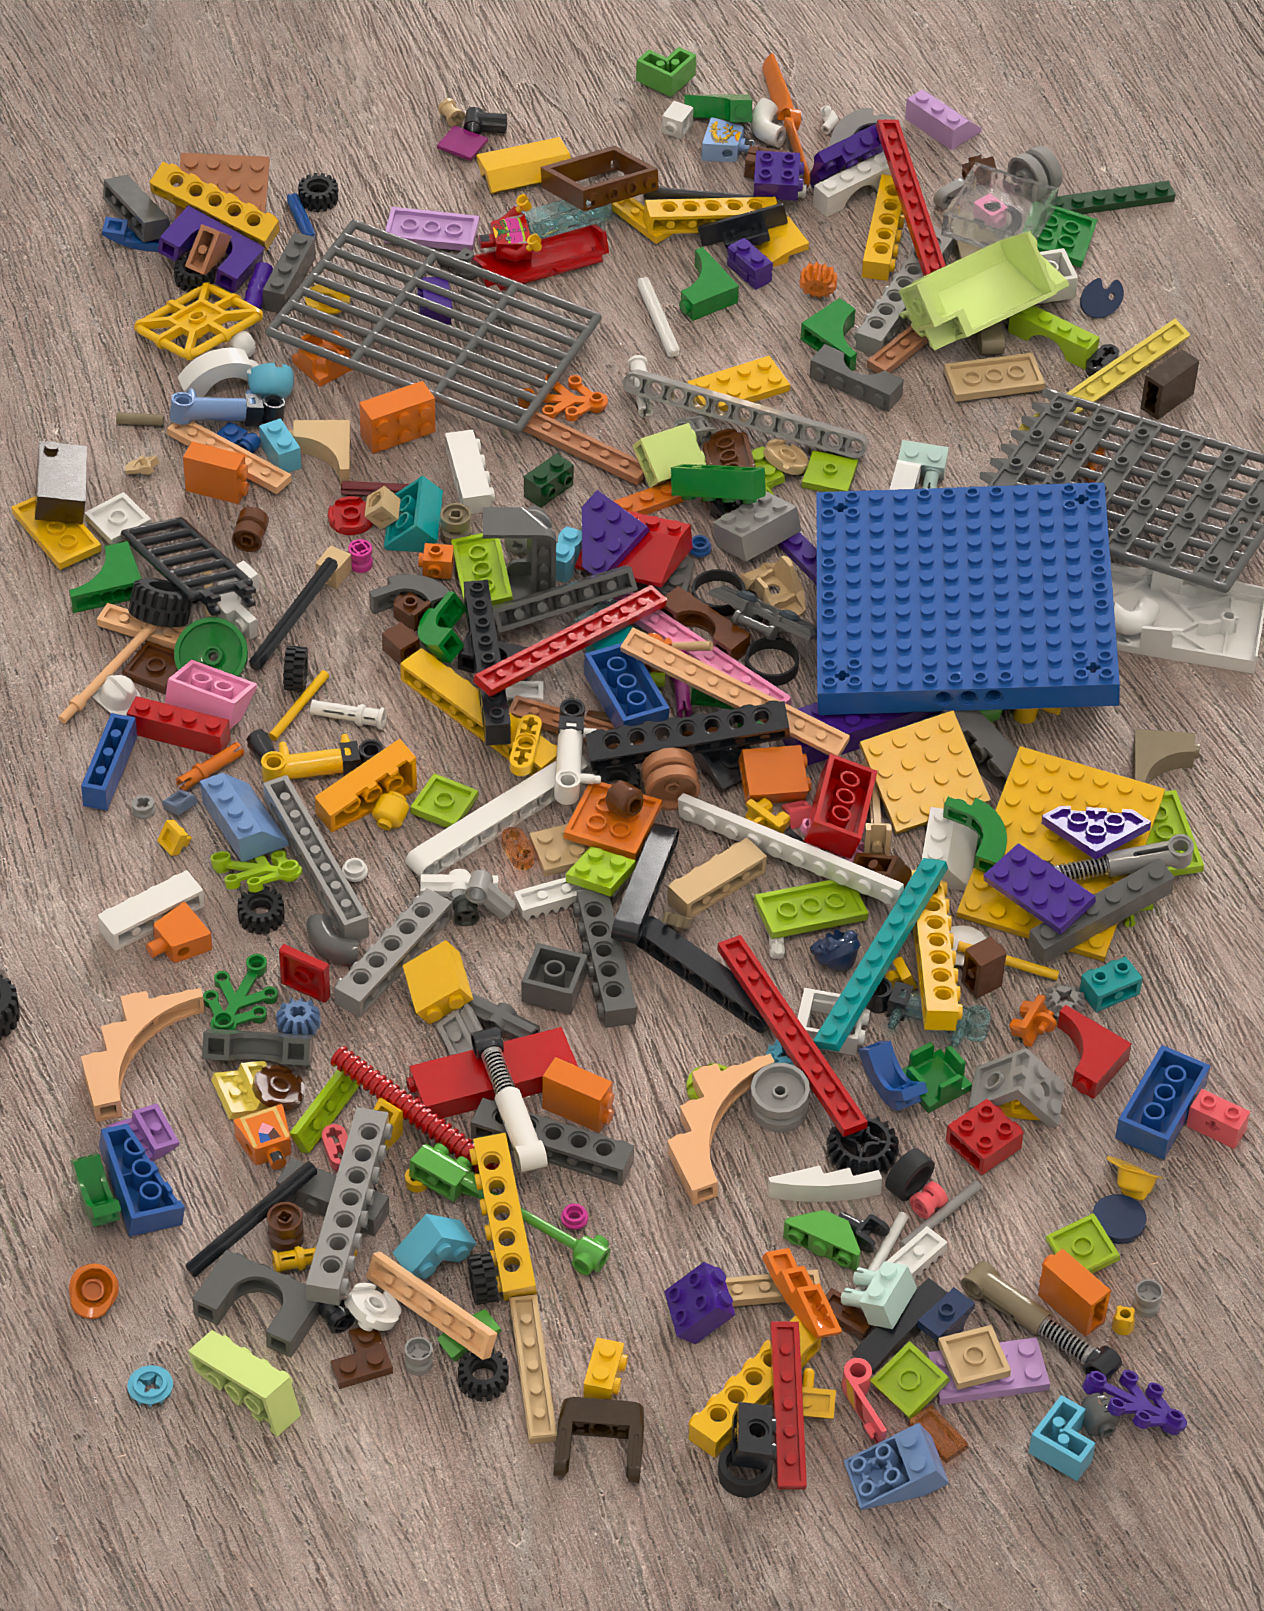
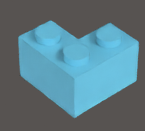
(431, 1242)
(1058, 1440)

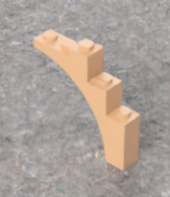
(122, 1041)
(700, 1118)

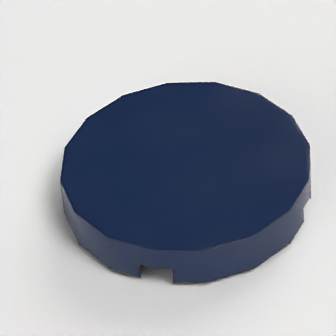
(1120, 1218)

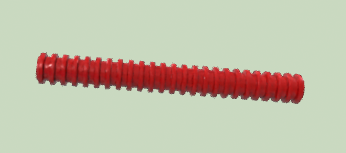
(412, 1110)

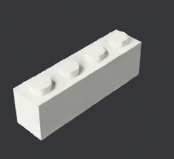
(468, 470)
(137, 914)

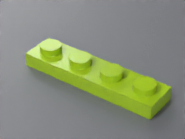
(323, 1111)

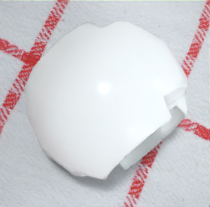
(243, 341)

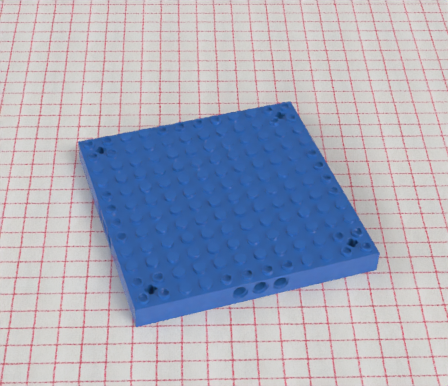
(965, 599)

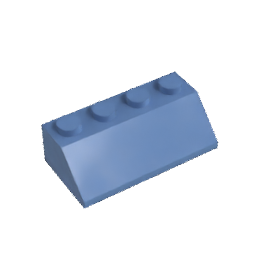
(241, 816)

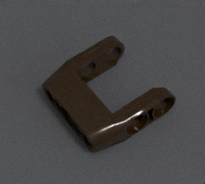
(600, 1419)

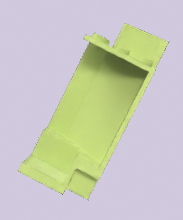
(980, 290)

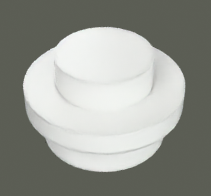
(355, 870)

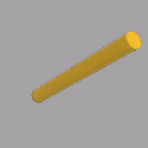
(298, 705)
(1021, 964)

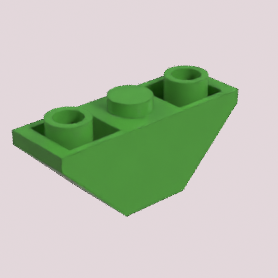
(824, 1236)

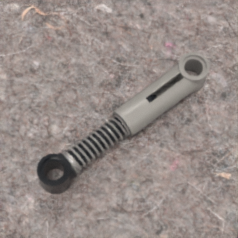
(1132, 859)

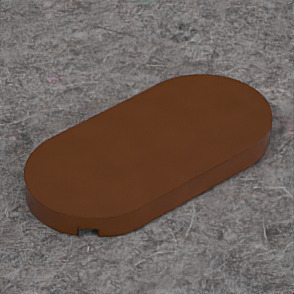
(728, 449)

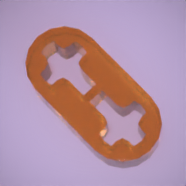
(523, 846)

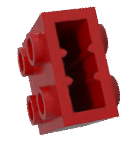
(984, 1136)

